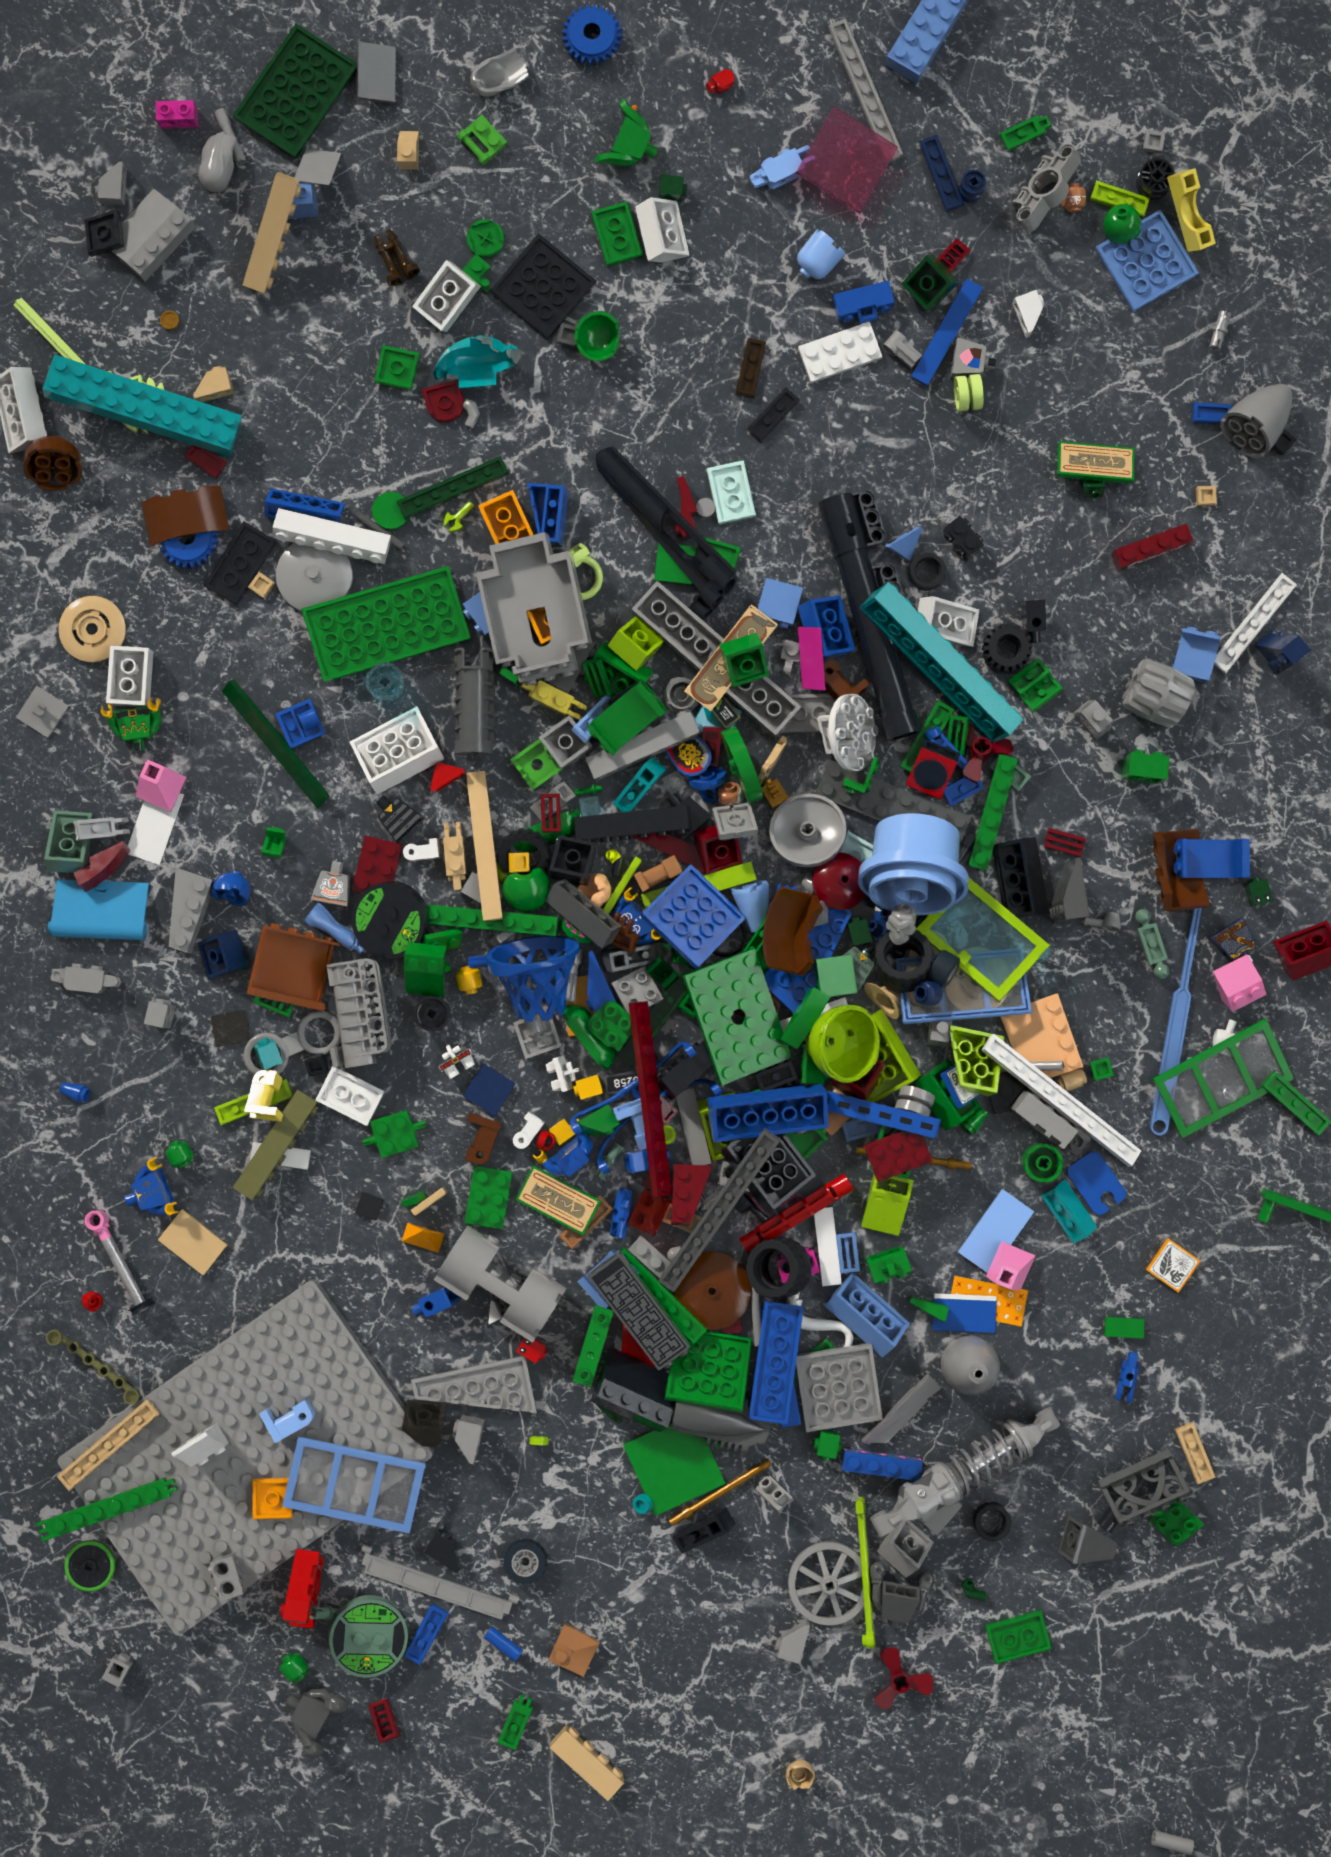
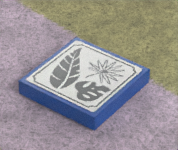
(959, 1095)

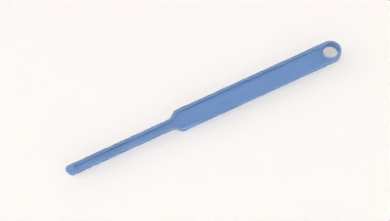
(1176, 1023)

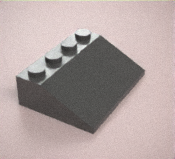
(1070, 894)

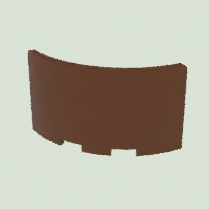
(184, 514)
(1176, 892)
(787, 930)

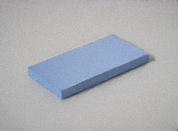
(999, 1223)

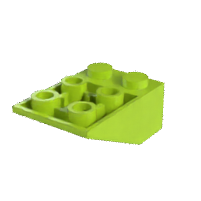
(887, 1204)

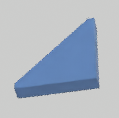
(905, 544)

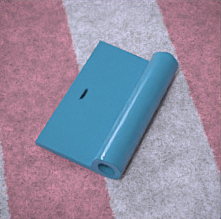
(100, 915)

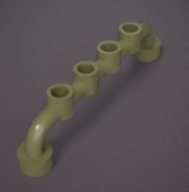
(130, 1395)

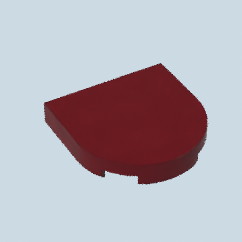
(444, 401)

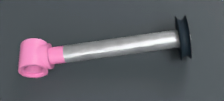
(118, 1260)

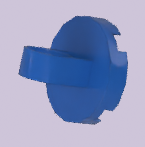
(711, 780)

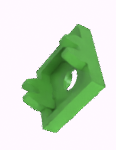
(524, 760)

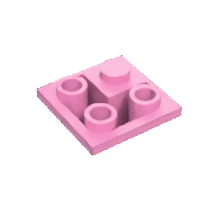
(159, 785)
(1010, 1266)

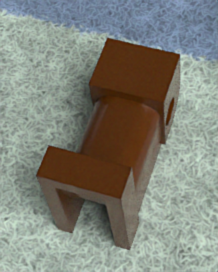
(837, 685)
(484, 1139)

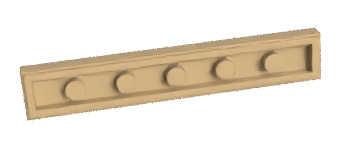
(108, 1444)

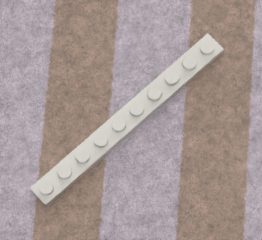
(1061, 1100)

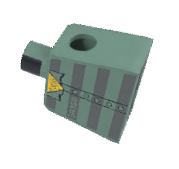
(861, 963)

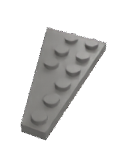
(488, 1385)

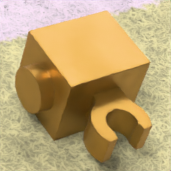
(774, 793)

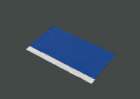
(967, 1313)

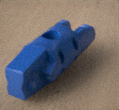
(621, 1213)
(1128, 1366)

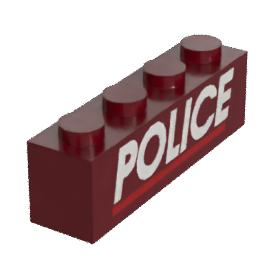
(1152, 547)

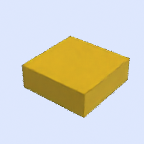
(519, 862)
(562, 1131)

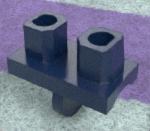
(879, 927)

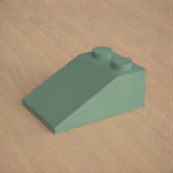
(62, 849)

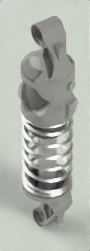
(949, 1481)

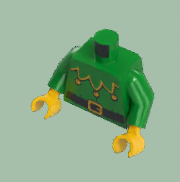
(135, 723)

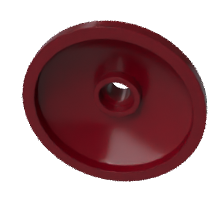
(829, 886)

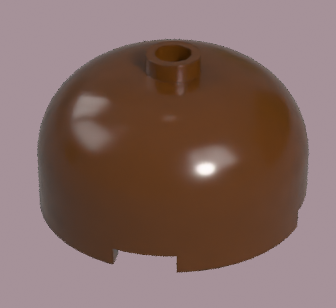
(49, 454)

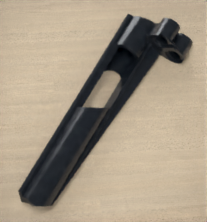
(707, 570)

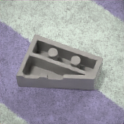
(1044, 1119)

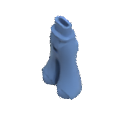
(322, 919)

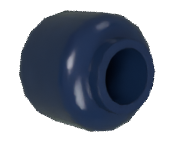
(928, 993)

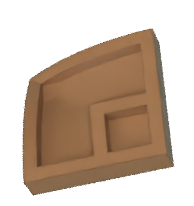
(573, 1650)

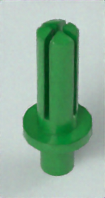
(592, 789)

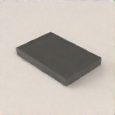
(376, 72)

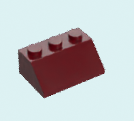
(1305, 950)

